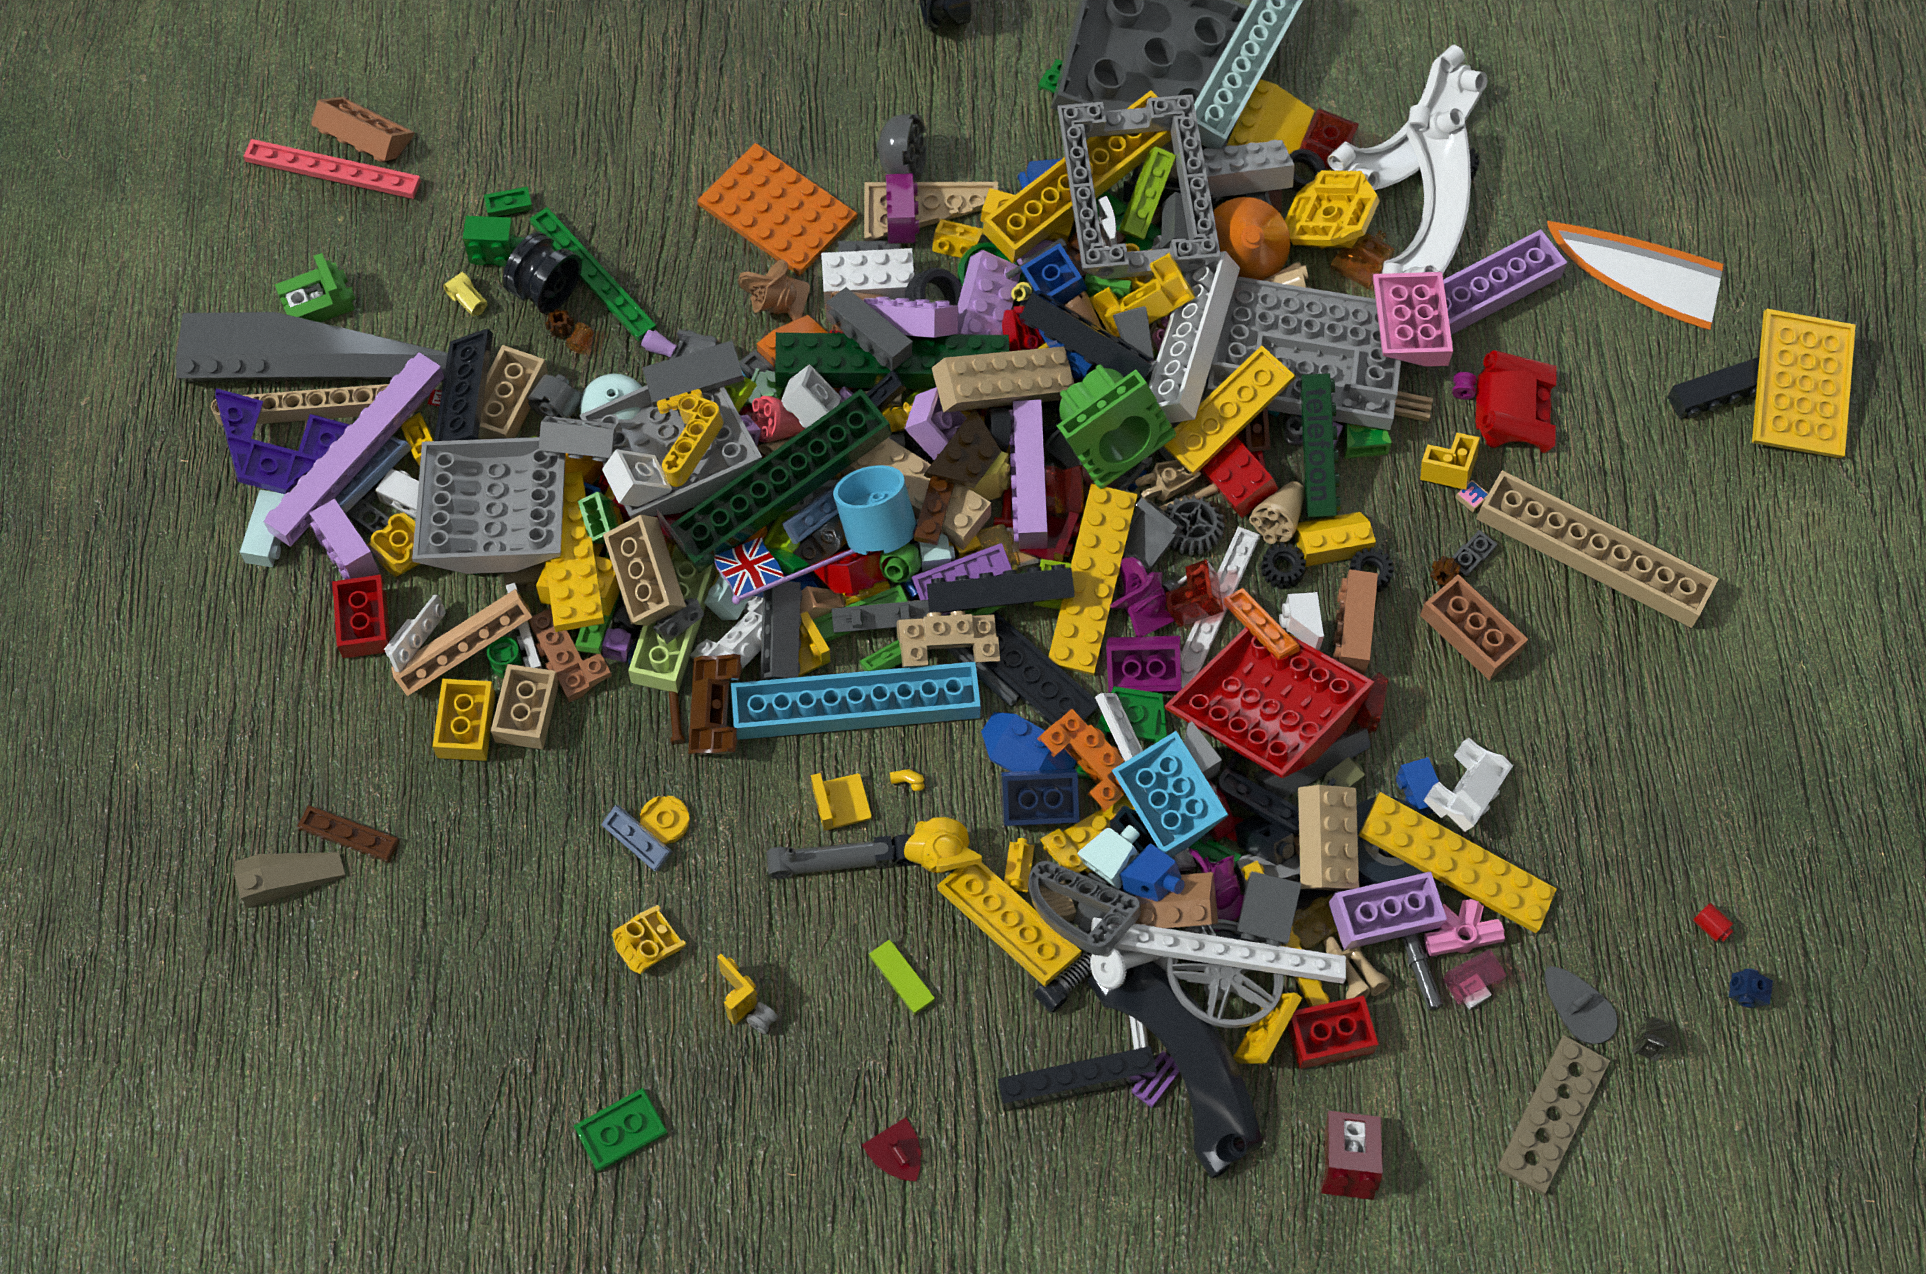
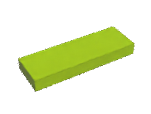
(901, 977)

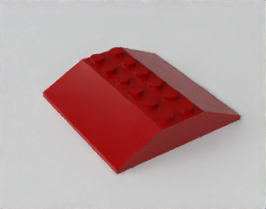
(1271, 707)

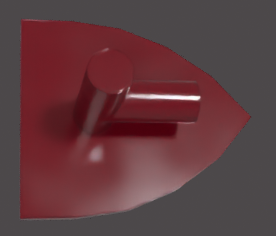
(896, 1151)

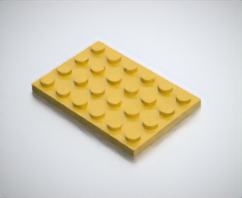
(1803, 383)

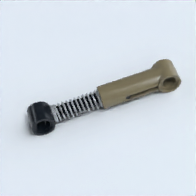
(1056, 992)

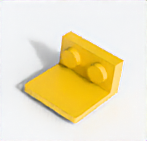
(813, 648)
(840, 801)
(743, 997)

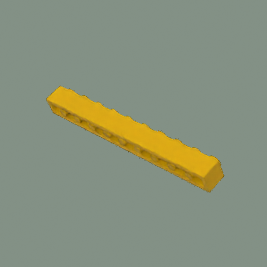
(1310, 987)

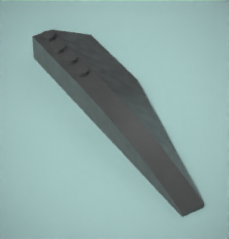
(285, 349)

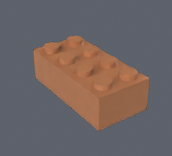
(1355, 620)
(1473, 627)

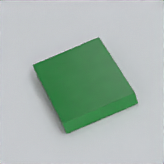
(620, 1129)

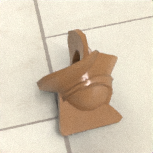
(776, 291)

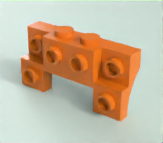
(1090, 751)

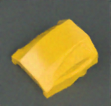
(646, 940)

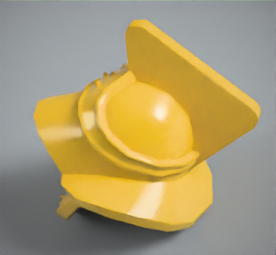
(940, 845)

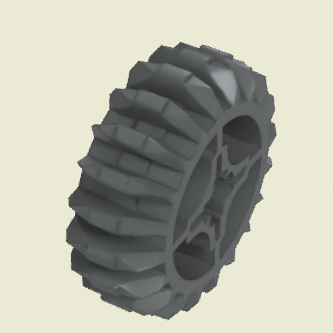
(1207, 534)

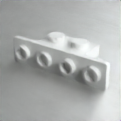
(414, 633)

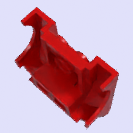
(1515, 401)

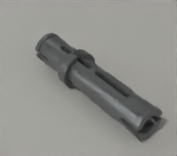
(1419, 963)

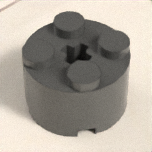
(554, 397)

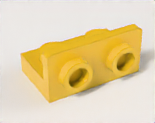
(955, 238)

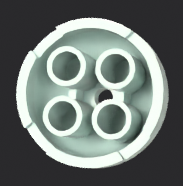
(607, 389)

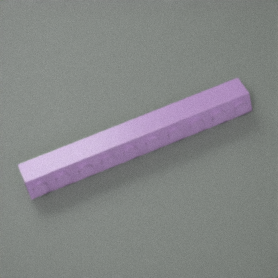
(354, 448)

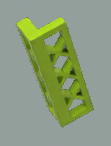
(1147, 193)

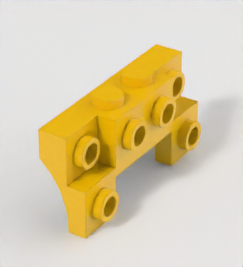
(1158, 296)

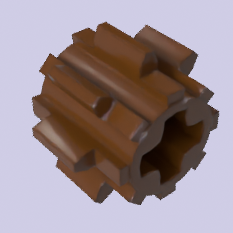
(559, 323)
(1444, 570)

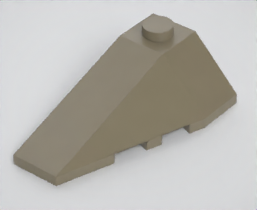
(278, 875)

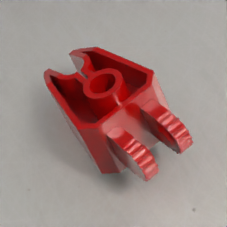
(1020, 335)

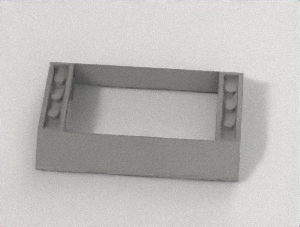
(1160, 114)

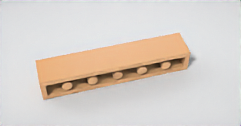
(463, 641)

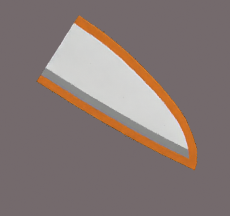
(1645, 271)

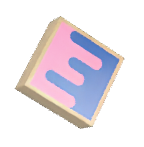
(1472, 496)

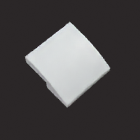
(1107, 223)

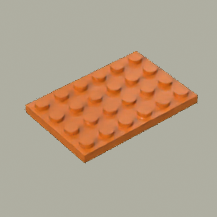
(777, 209)

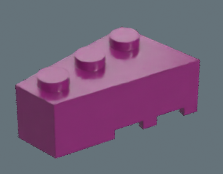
(901, 208)

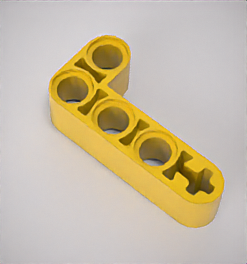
(702, 427)

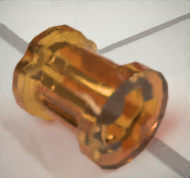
(579, 338)

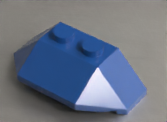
(1015, 747)

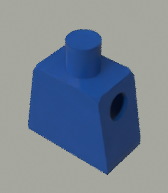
(1152, 875)

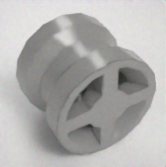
(762, 1018)

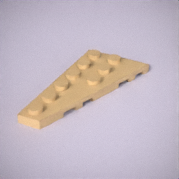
(934, 200)

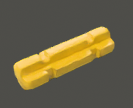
(664, 406)

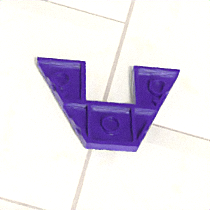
(265, 463)

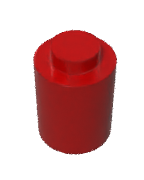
(1714, 923)

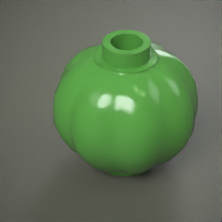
(902, 564)

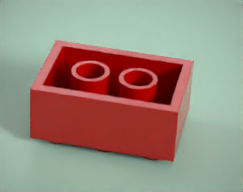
(1239, 477)
(361, 616)
(1332, 1032)

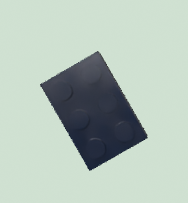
(1039, 797)

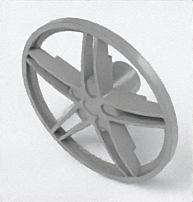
(1221, 981)

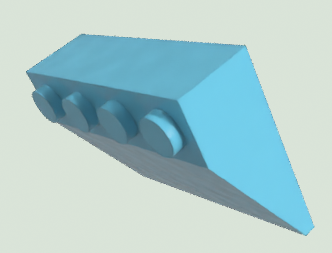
(1170, 794)

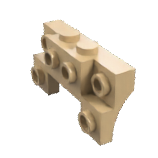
(946, 632)

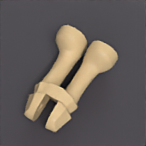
(1375, 981)

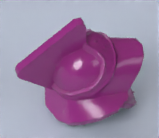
(1142, 597)
(1226, 885)

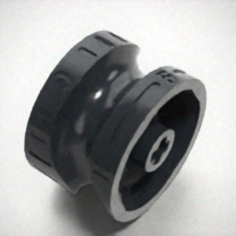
(936, 10)
(541, 272)

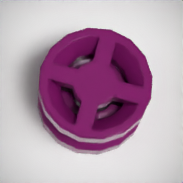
(1464, 385)

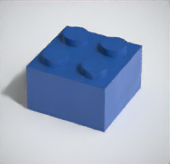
(1054, 275)

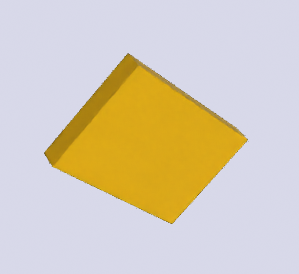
(1265, 1034)

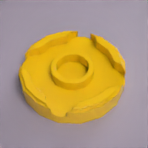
(665, 818)

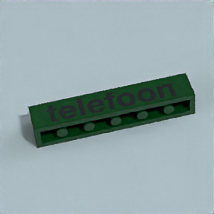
(1318, 445)

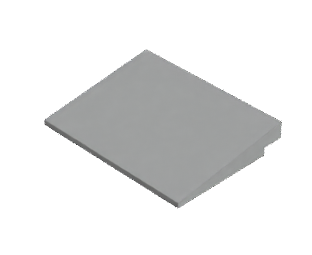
(1311, 335)

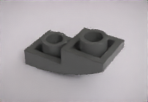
(1474, 552)

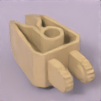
(1167, 480)

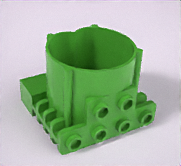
(1112, 422)

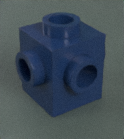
(1750, 988)

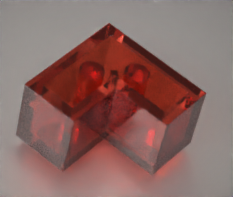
(1198, 598)

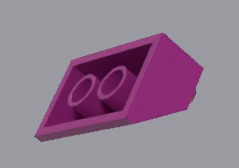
(1145, 663)

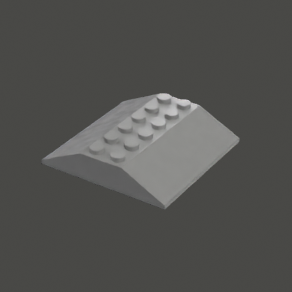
(656, 433)
(488, 505)

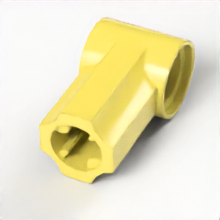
(462, 290)

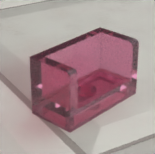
(1474, 976)

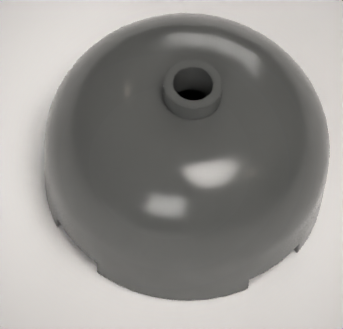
(902, 145)

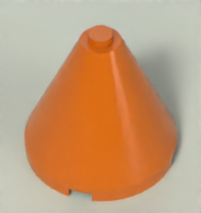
(1252, 236)

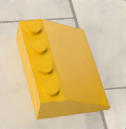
(1270, 116)

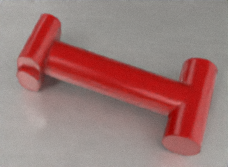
(1006, 510)

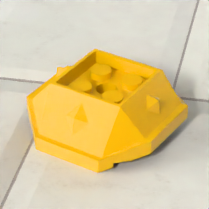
(1332, 210)

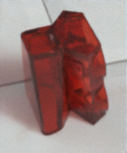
(1064, 489)
(1372, 707)

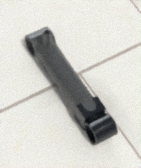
(881, 852)

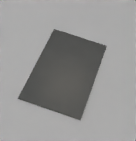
(671, 533)

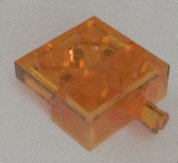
(1363, 258)

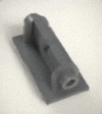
(674, 625)

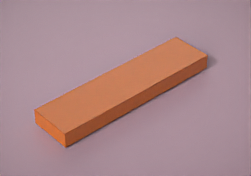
(1261, 624)

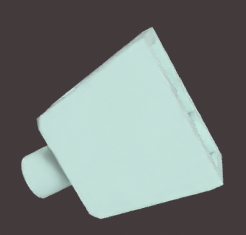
(1110, 854)

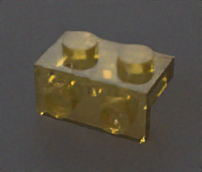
(1314, 923)

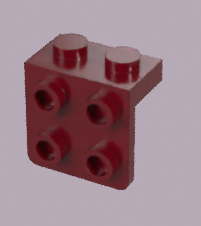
(1059, 538)

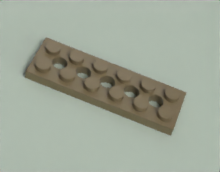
(1535, 1115)

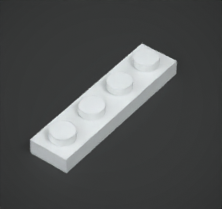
(526, 640)

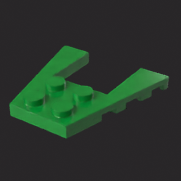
(1144, 713)

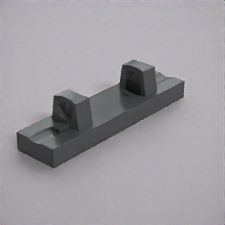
(877, 616)

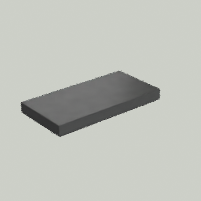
(700, 370)

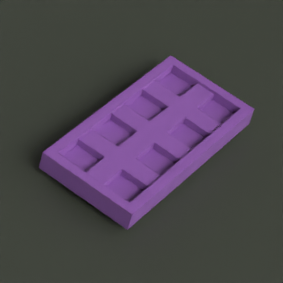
(988, 560)

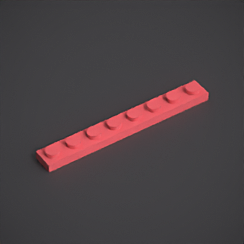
(332, 168)

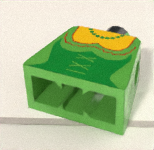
(1365, 441)
(599, 516)

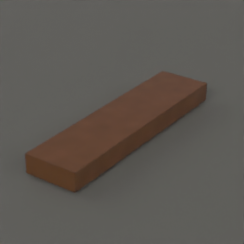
(348, 834)

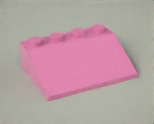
(1413, 317)

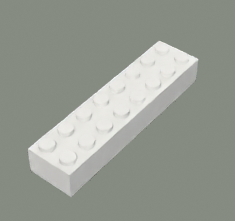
(1192, 340)

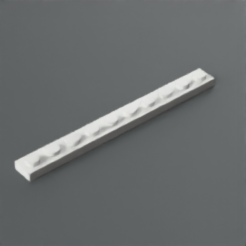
(1231, 952)

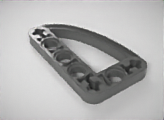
(1114, 910)

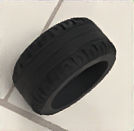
(942, 278)

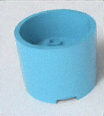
(875, 509)

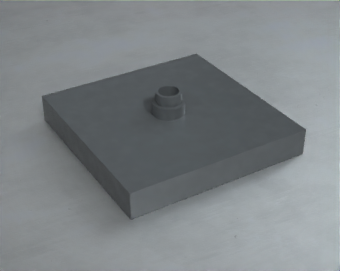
(1143, 45)

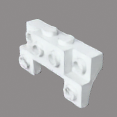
(742, 639)
(1474, 790)

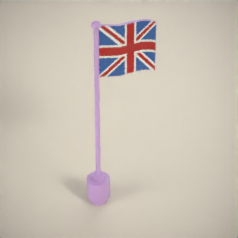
(753, 569)

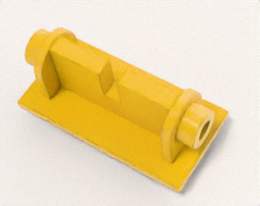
(1063, 851)
(1019, 865)

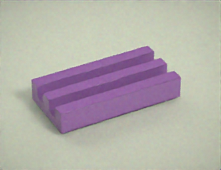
(1143, 1096)

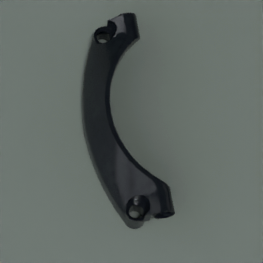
(1218, 1096)

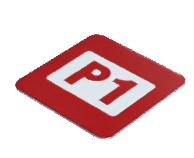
(435, 397)

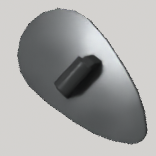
(1580, 1006)

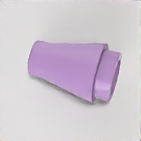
(657, 343)

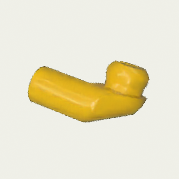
(908, 776)

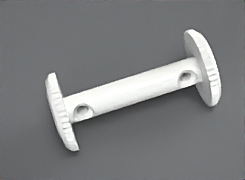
(1111, 968)

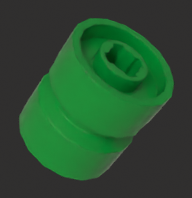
(503, 652)

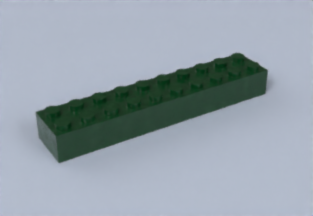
(846, 364)
(781, 479)

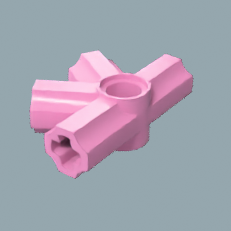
(1467, 924)

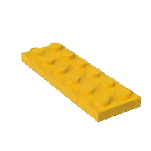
(1229, 409)
(1009, 921)

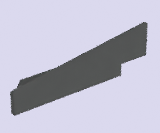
(1135, 330)
(1345, 746)

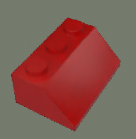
(852, 572)

